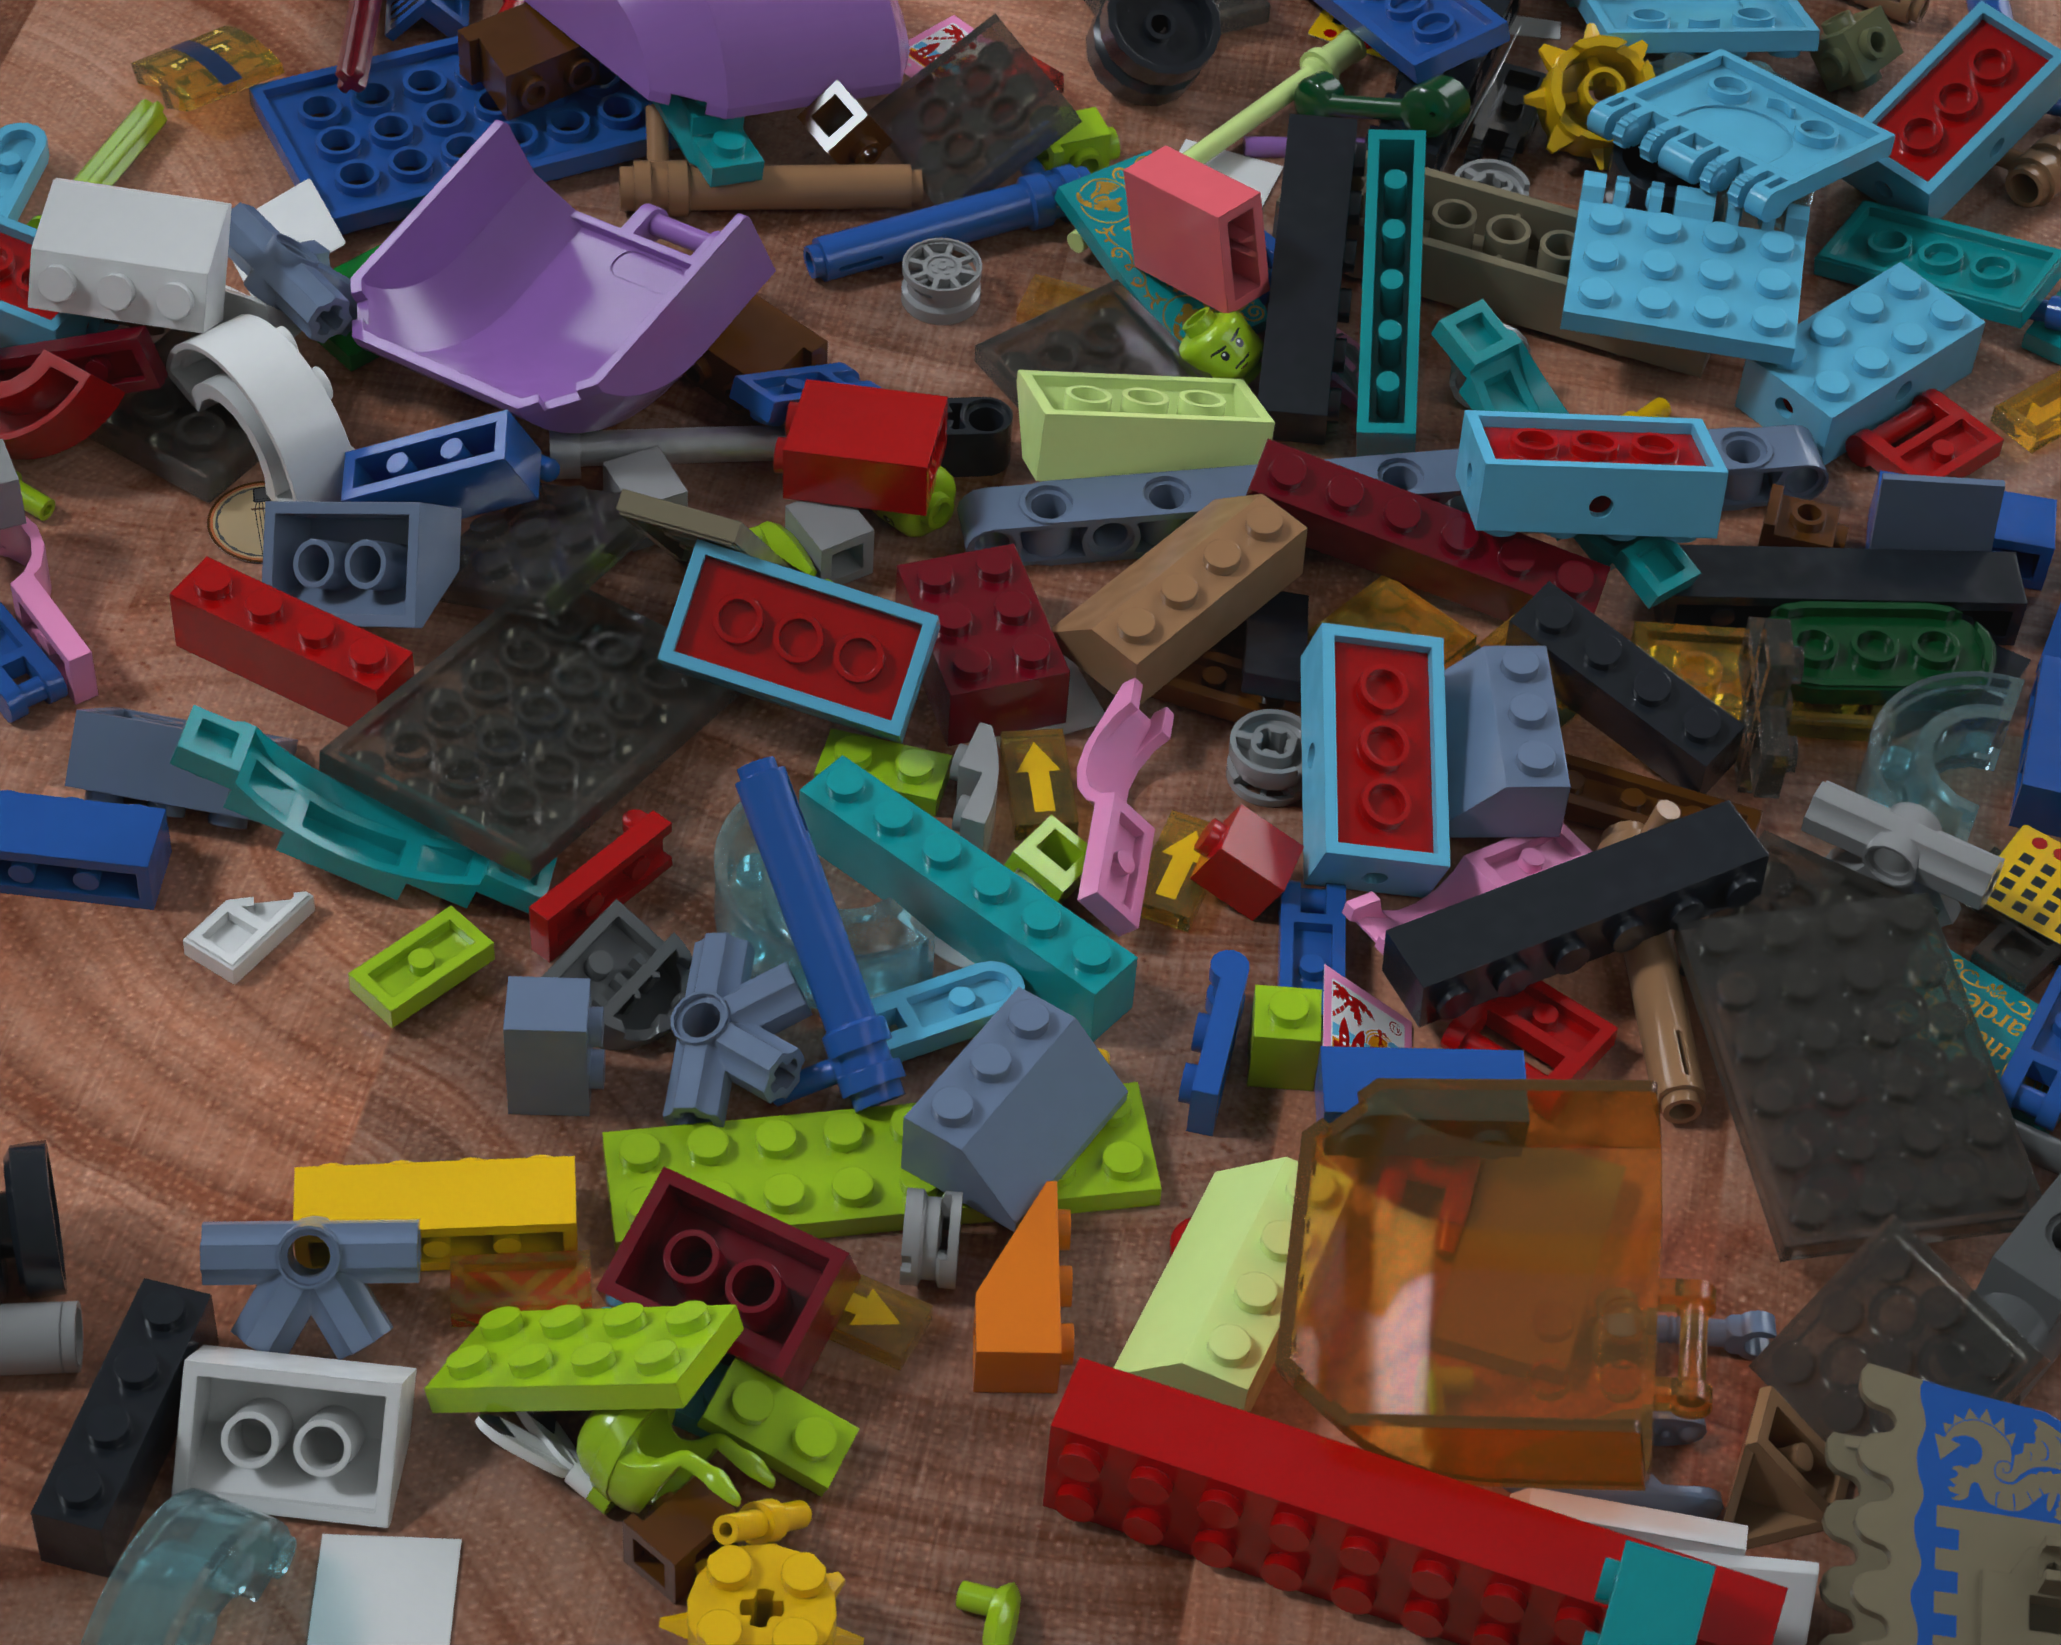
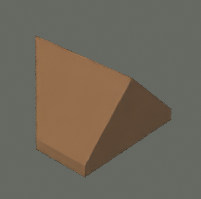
(1781, 1475)

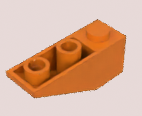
(1020, 1304)

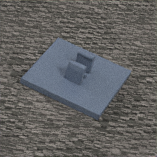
(1936, 513)

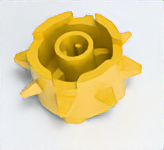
(1564, 99)
(761, 1599)

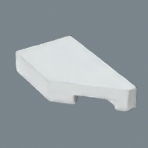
(244, 933)

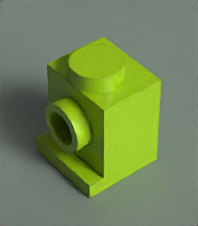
(1086, 145)
(1050, 859)

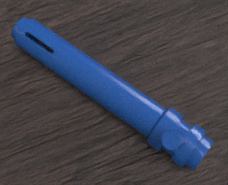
(967, 219)
(854, 1032)

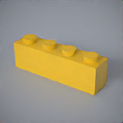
(461, 1204)

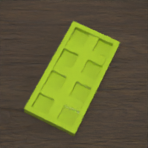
(585, 1358)

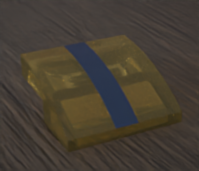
(207, 68)

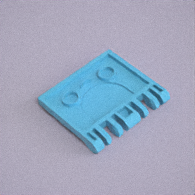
(1706, 25)
(1743, 123)
(1683, 275)

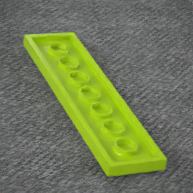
(844, 1170)

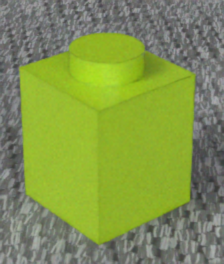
(1284, 1037)

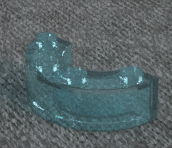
(1936, 728)
(885, 938)
(187, 1569)

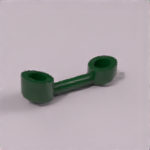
(1429, 106)

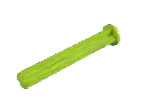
(121, 147)

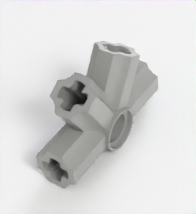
(1902, 849)

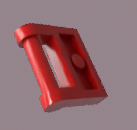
(1949, 447)
(1542, 1024)

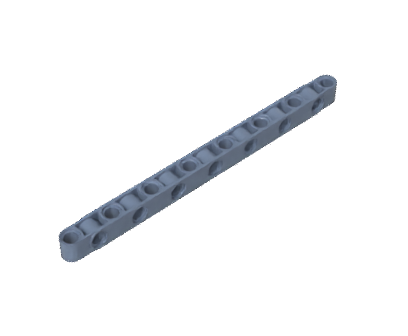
(1134, 512)

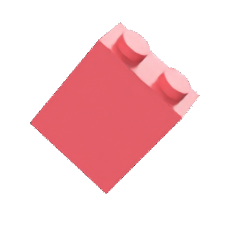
(1197, 229)

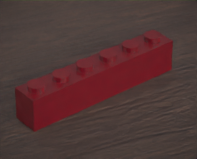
(1418, 537)

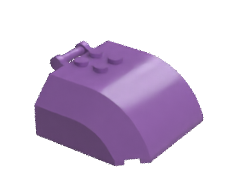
(740, 52)
(544, 305)

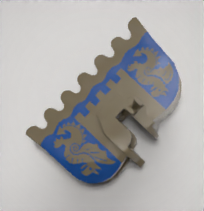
(1948, 1520)

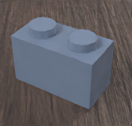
(551, 1045)

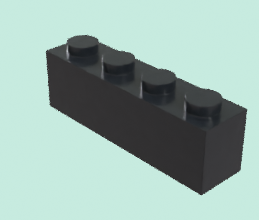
(1628, 692)
(122, 1431)

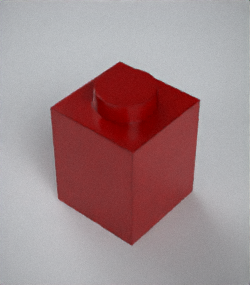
(1245, 861)

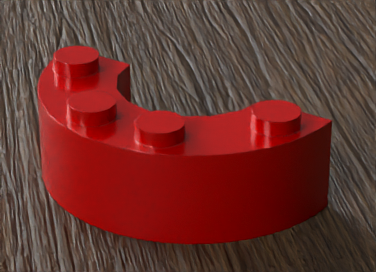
(52, 407)

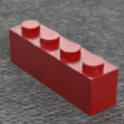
(285, 643)

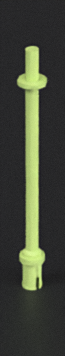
(1332, 58)

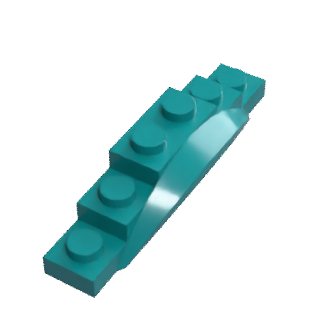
(712, 143)
(1507, 379)
(337, 825)

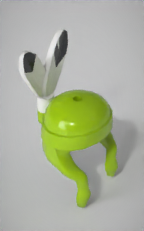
(624, 1456)

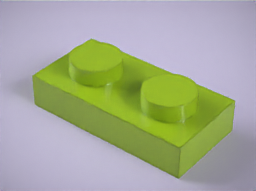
(909, 770)
(421, 966)
(779, 1426)

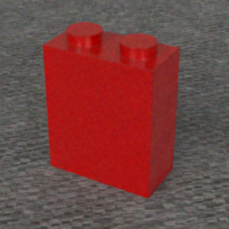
(862, 447)

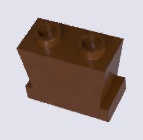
(524, 60)
(755, 342)

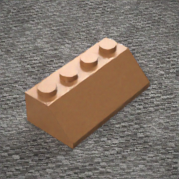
(1185, 594)

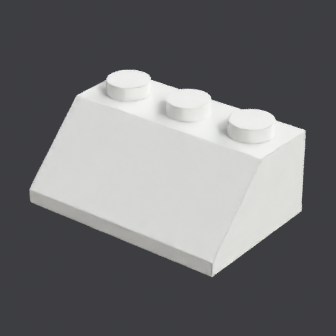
(131, 256)
(295, 1433)

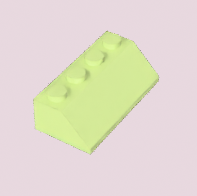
(1136, 423)
(1222, 1292)

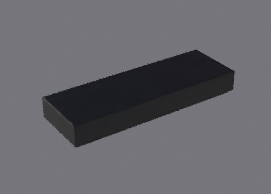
(1273, 647)

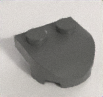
(630, 975)

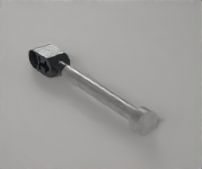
(976, 442)

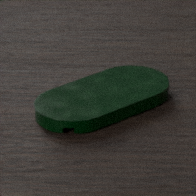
(1878, 648)

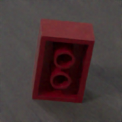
(993, 644)
(723, 1252)

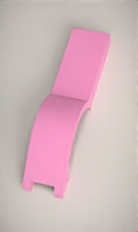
(40, 614)
(1118, 836)
(1473, 876)

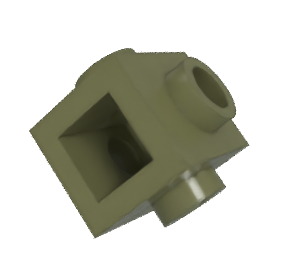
(1855, 49)

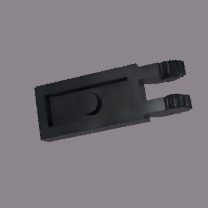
(1503, 117)

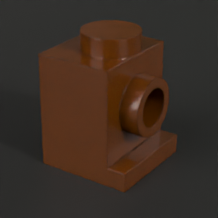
(1801, 523)
(674, 1537)

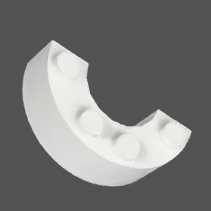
(273, 398)

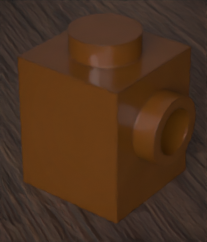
(844, 127)

